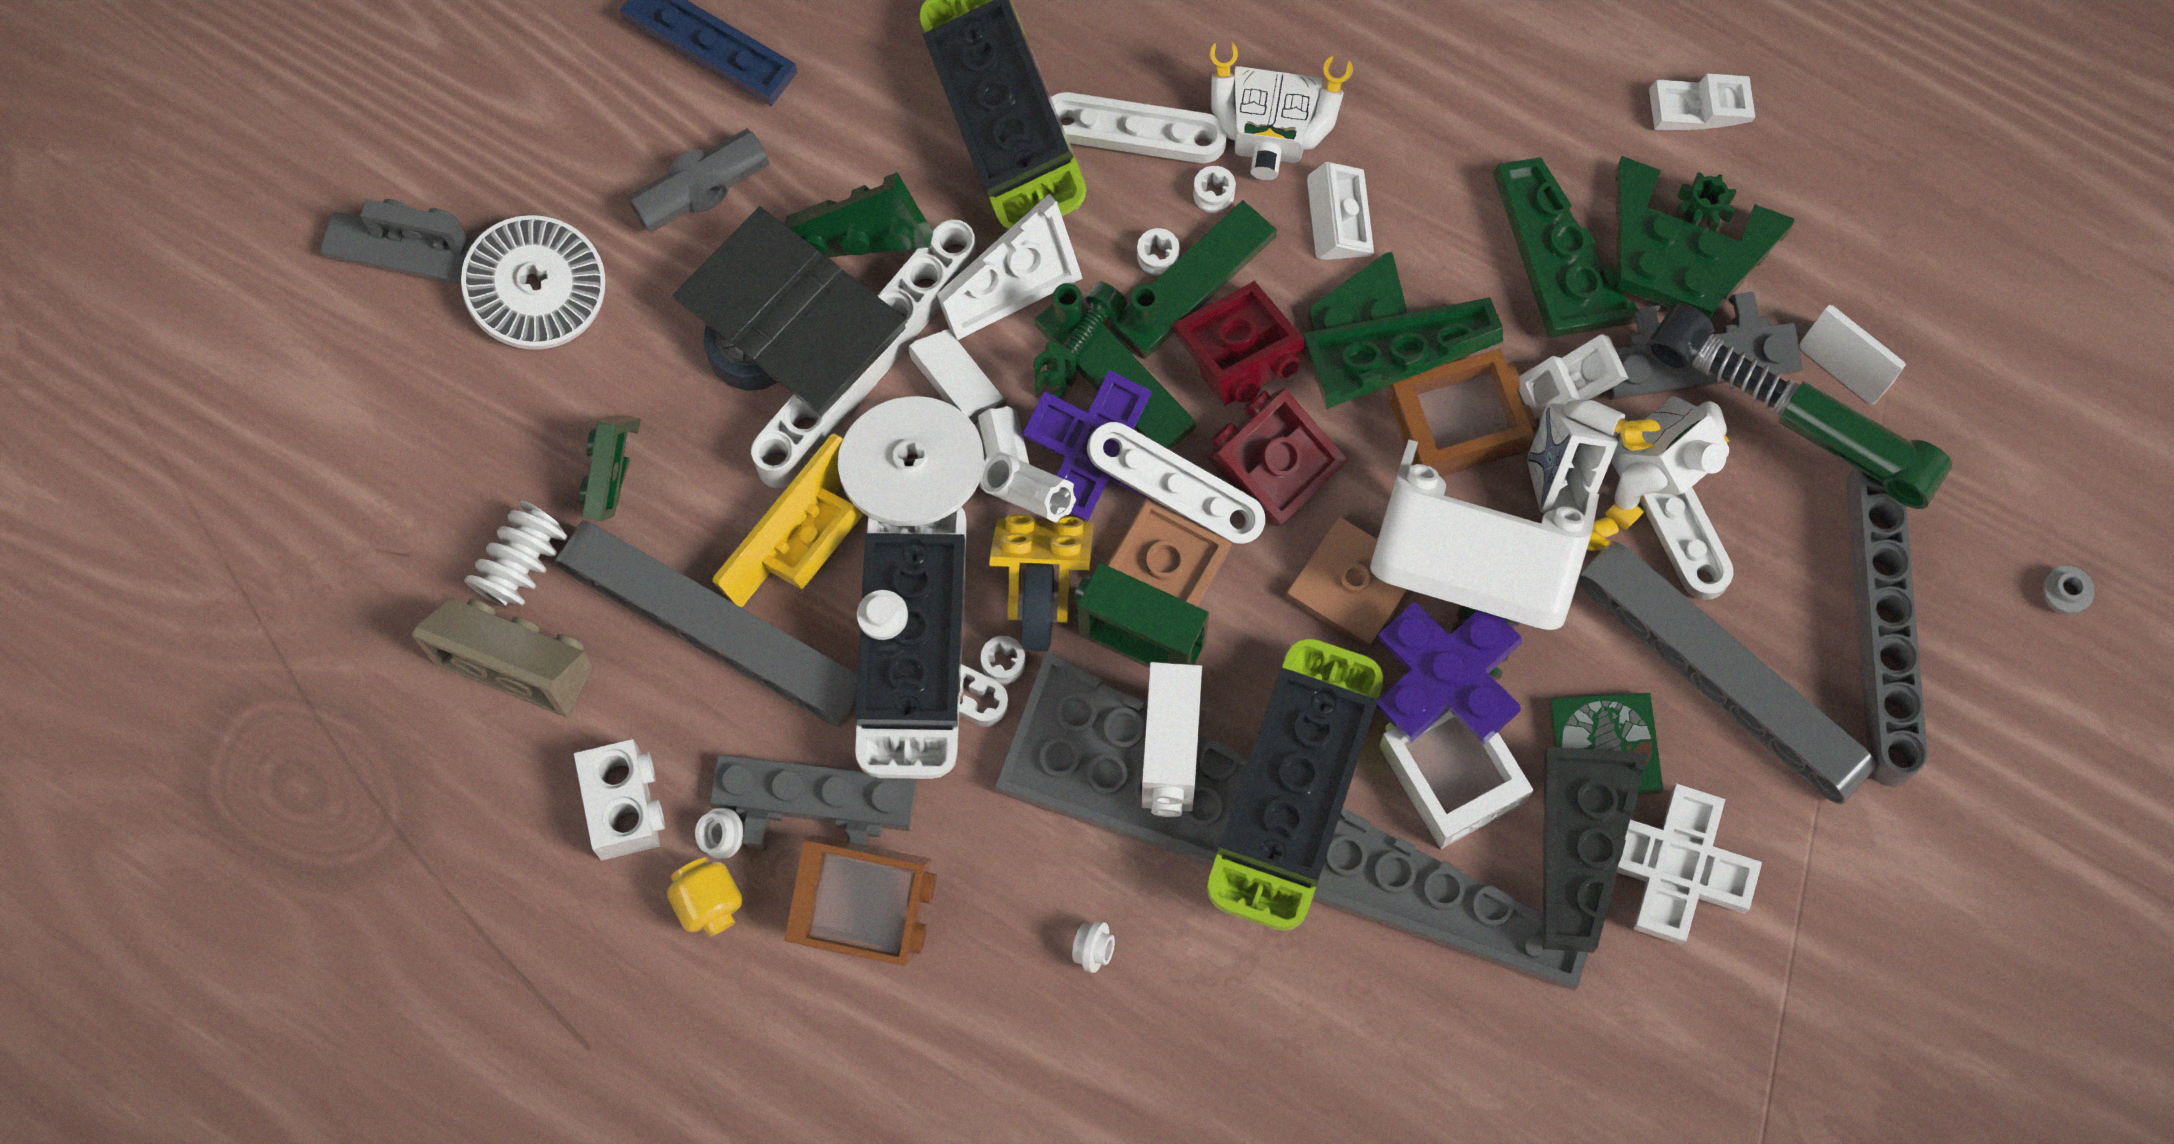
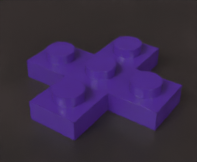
(1067, 431)
(1449, 673)

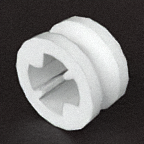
(1208, 200)
(1164, 240)
(1008, 646)

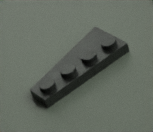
(1584, 836)

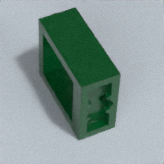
(1138, 619)

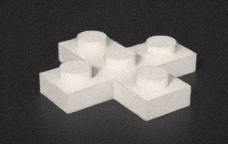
(1685, 866)

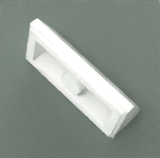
(1339, 212)
(1851, 355)
(954, 374)

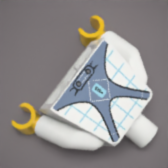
(1574, 454)

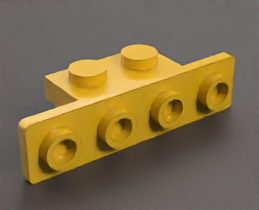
(794, 532)

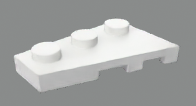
(1012, 272)

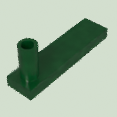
(1193, 279)
(1163, 416)

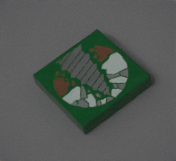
(1610, 724)

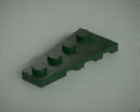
(1558, 255)
(1390, 349)

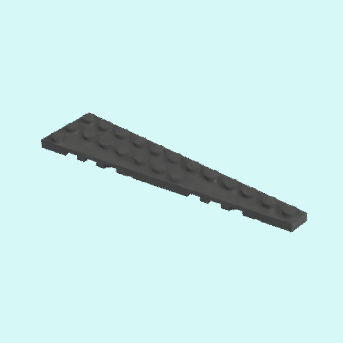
(1084, 759)

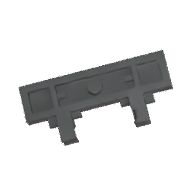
(1749, 333)
(774, 789)

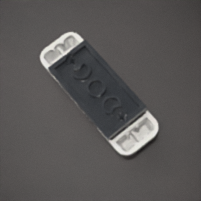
(913, 680)

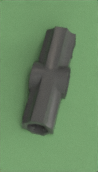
(698, 180)

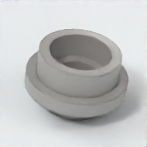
(2059, 599)

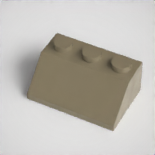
(505, 654)

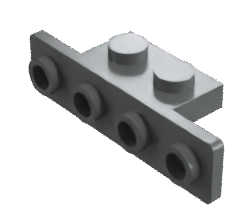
(399, 240)

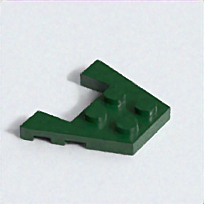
(1678, 260)

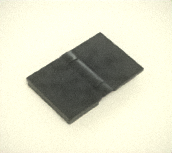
(791, 310)

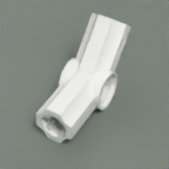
(1008, 469)

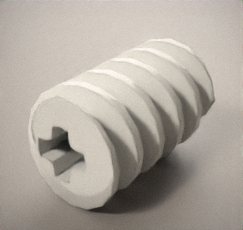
(517, 555)

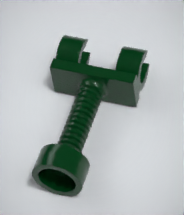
(1104, 304)

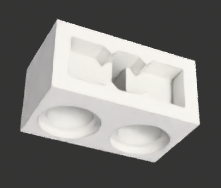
(608, 802)

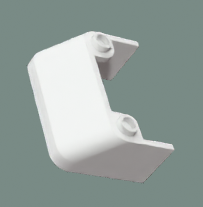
(1479, 553)

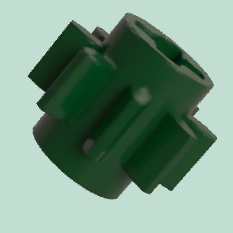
(1706, 201)

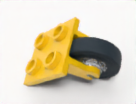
(1041, 545)

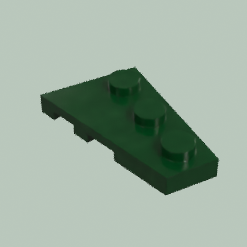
(864, 223)

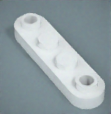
(1140, 128)
(1176, 483)
(1689, 541)

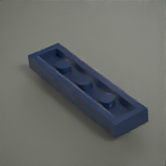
(713, 45)

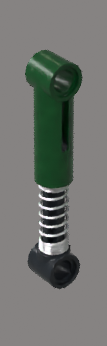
(1907, 468)

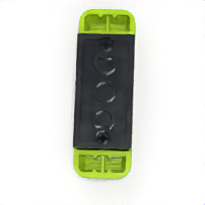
(1002, 106)
(1295, 785)

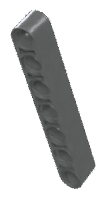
(709, 623)
(1881, 637)
(1727, 673)

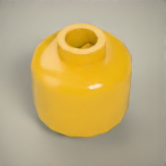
(704, 897)

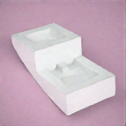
(1702, 105)
(1573, 377)

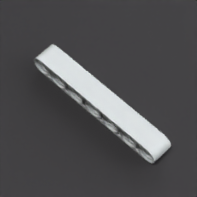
(906, 298)

